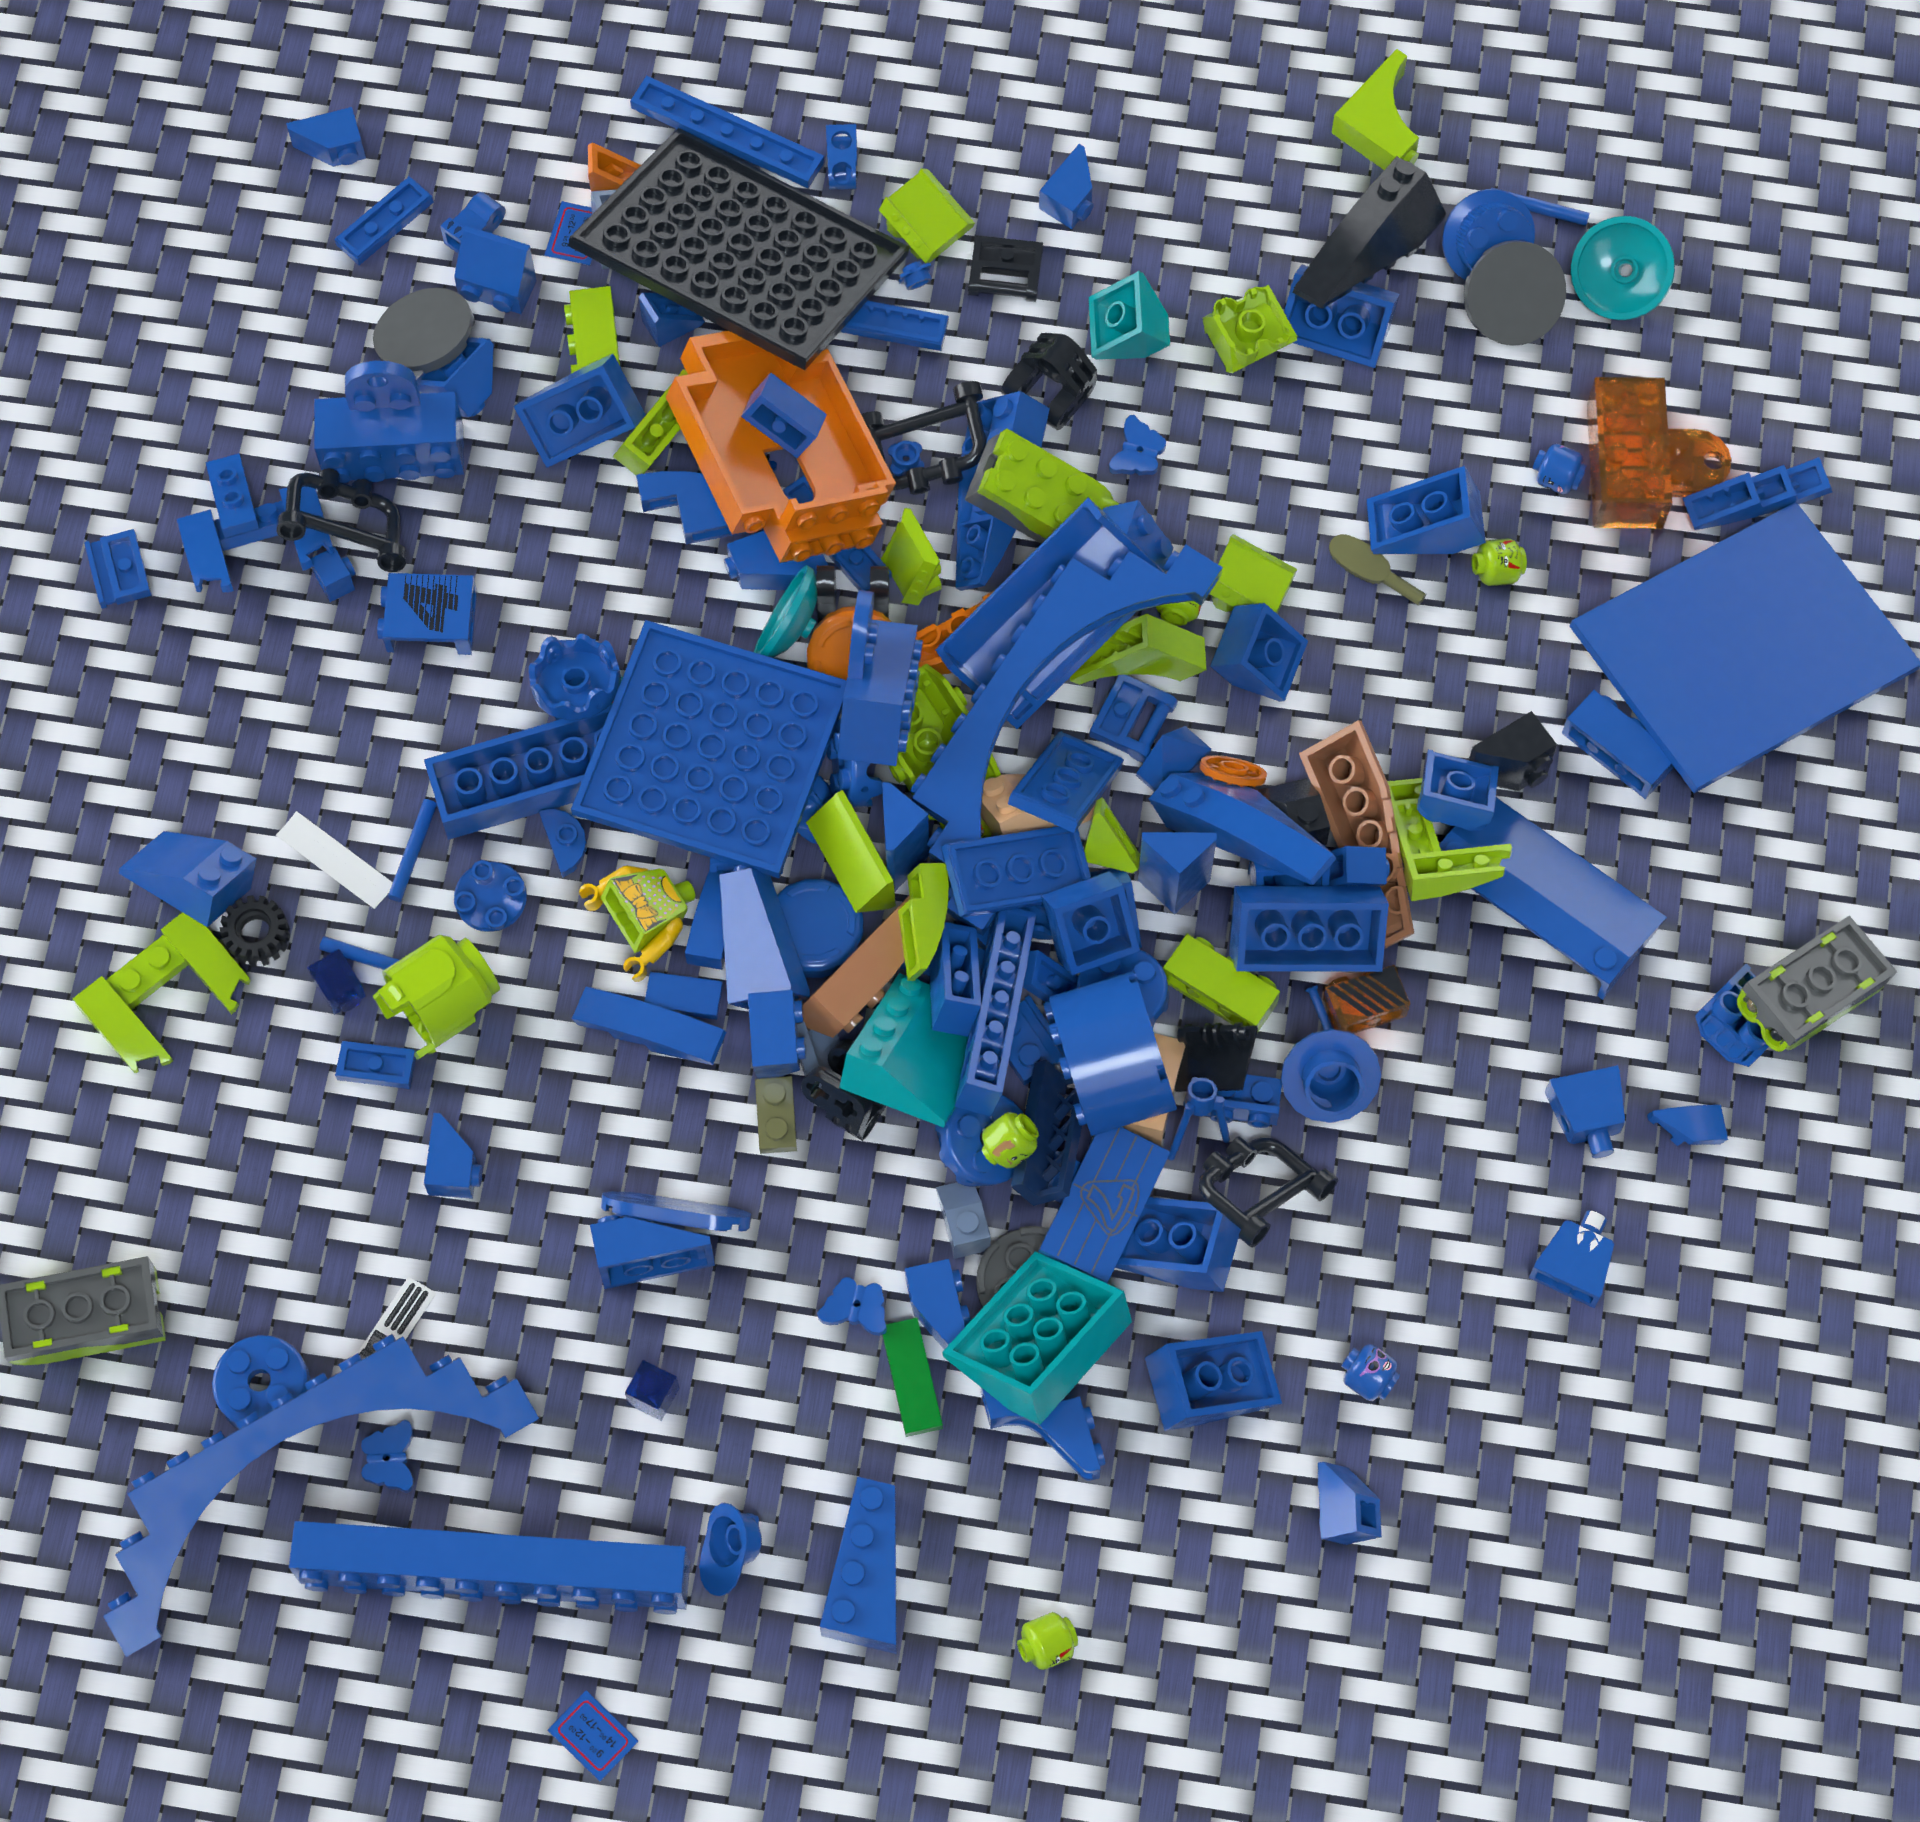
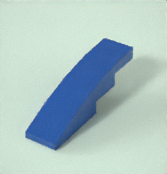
(1757, 495)
(649, 1025)

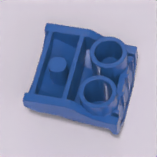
(1727, 1028)

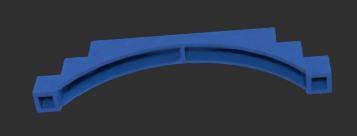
(1072, 609)
(179, 1495)

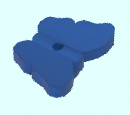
(1138, 438)
(841, 1306)
(390, 1443)

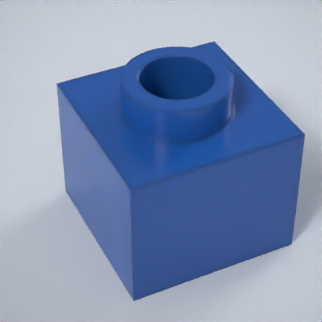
(333, 574)

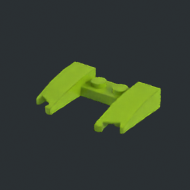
(1427, 868)
(111, 1001)

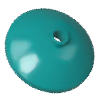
(1599, 263)
(790, 616)

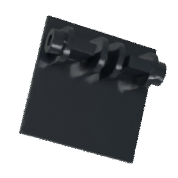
(1217, 1054)

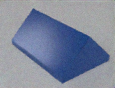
(905, 833)
(1176, 865)

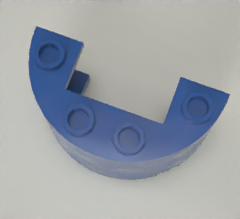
(1110, 1053)

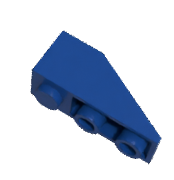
(935, 1299)

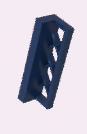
(1046, 1109)

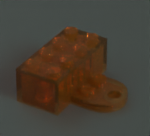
(1638, 459)

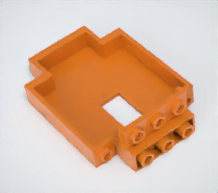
(840, 464)

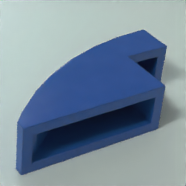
(696, 504)

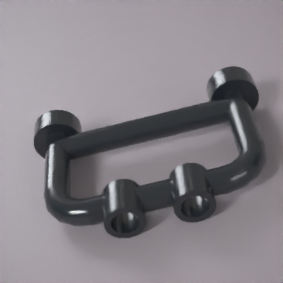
(951, 468)
(293, 522)
(1241, 1154)

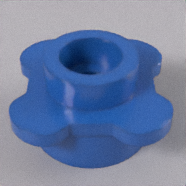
(915, 275)
(901, 450)

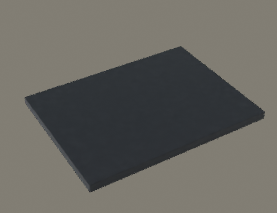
(740, 248)

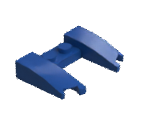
(205, 540)

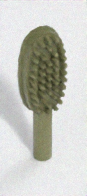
(1360, 561)

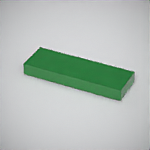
(911, 1377)

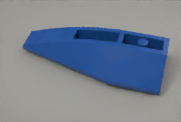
(980, 535)

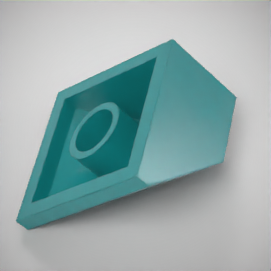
(1127, 320)

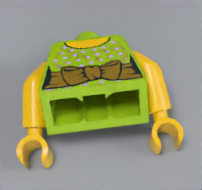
(644, 908)

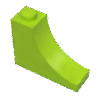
(1371, 119)
(1146, 648)

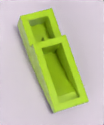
(923, 916)

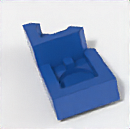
(1692, 1124)

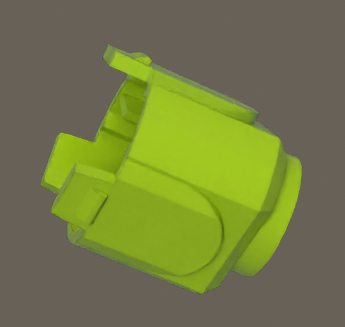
(438, 989)

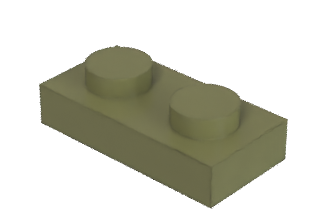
(775, 1115)

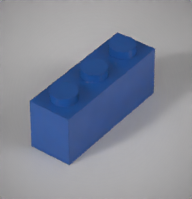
(1618, 743)
(955, 981)

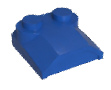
(1457, 791)

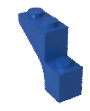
(1064, 1430)

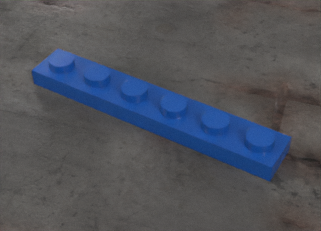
(727, 132)

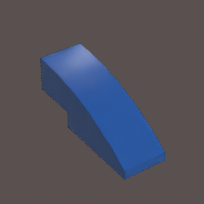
(706, 938)

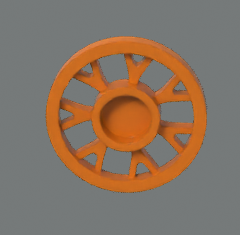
(1233, 771)

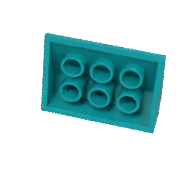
(904, 1060)
(1039, 1335)

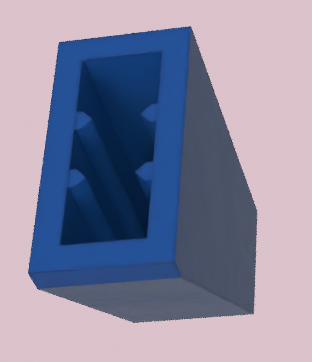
(758, 567)

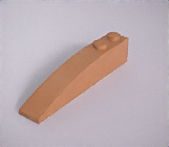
(1361, 811)
(857, 980)

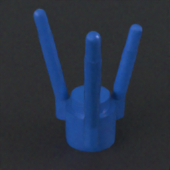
(1200, 1101)

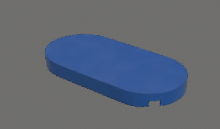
(675, 1211)

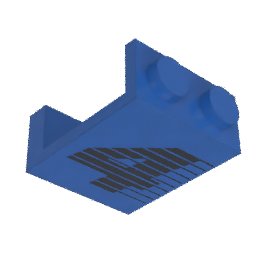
(428, 610)

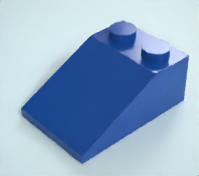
(580, 411)
(1428, 516)
(192, 873)
(1181, 1244)
(641, 1250)
(1212, 1379)

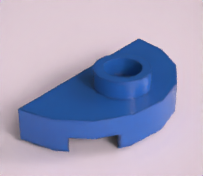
(565, 838)

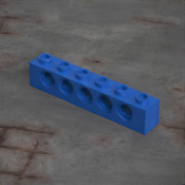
(994, 1027)

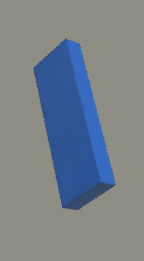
(384, 220)

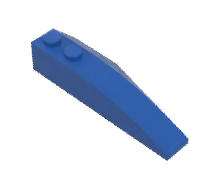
(1243, 822)

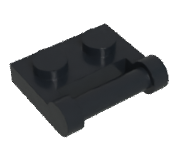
(1006, 258)

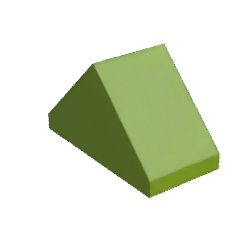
(1108, 842)

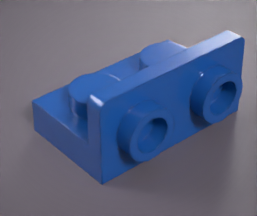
(1255, 1104)

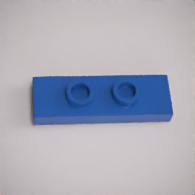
(899, 325)
(232, 495)

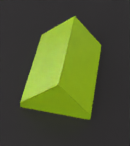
(852, 856)

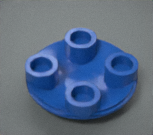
(490, 896)

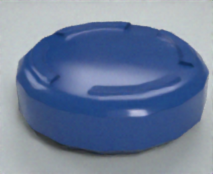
(821, 925)

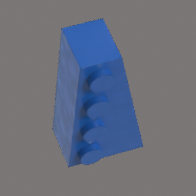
(863, 1583)

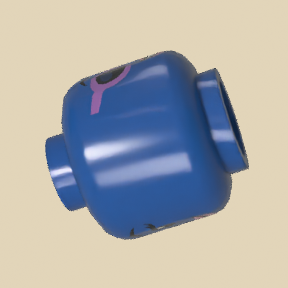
(1560, 468)
(1370, 1372)

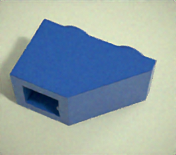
(1346, 1506)

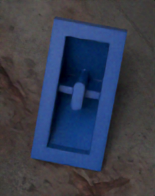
(666, 318)

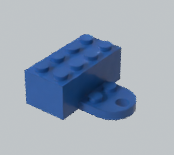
(388, 427)
(878, 687)

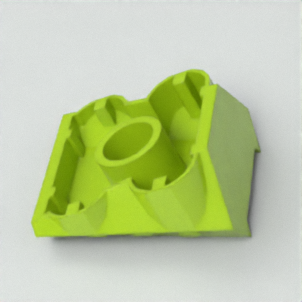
(925, 216)
(1248, 328)
(912, 560)
(1251, 577)

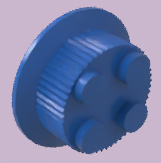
(1482, 222)

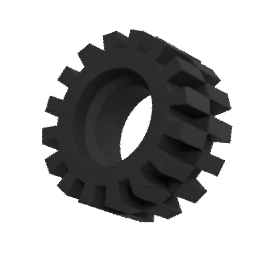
(249, 911)

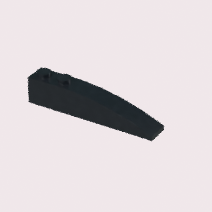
(1377, 231)

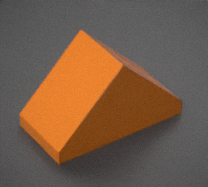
(607, 168)

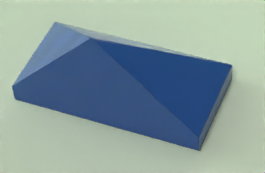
(1173, 753)

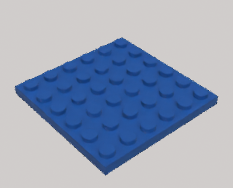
(711, 748)

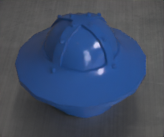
(1330, 1075)

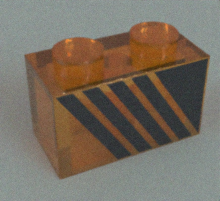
(1366, 1000)

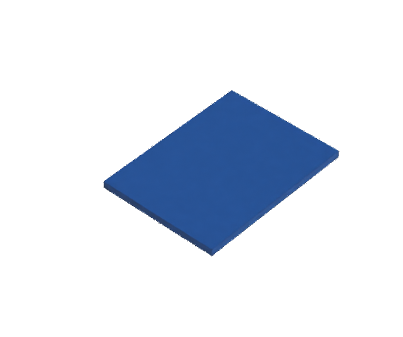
(1745, 646)

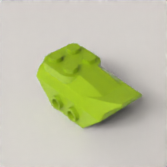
(933, 716)

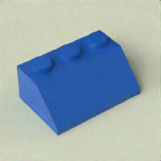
(1347, 328)

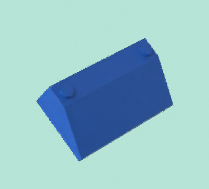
(987, 633)
(1562, 897)

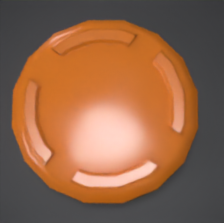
(831, 640)

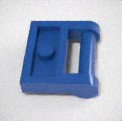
(1122, 712)

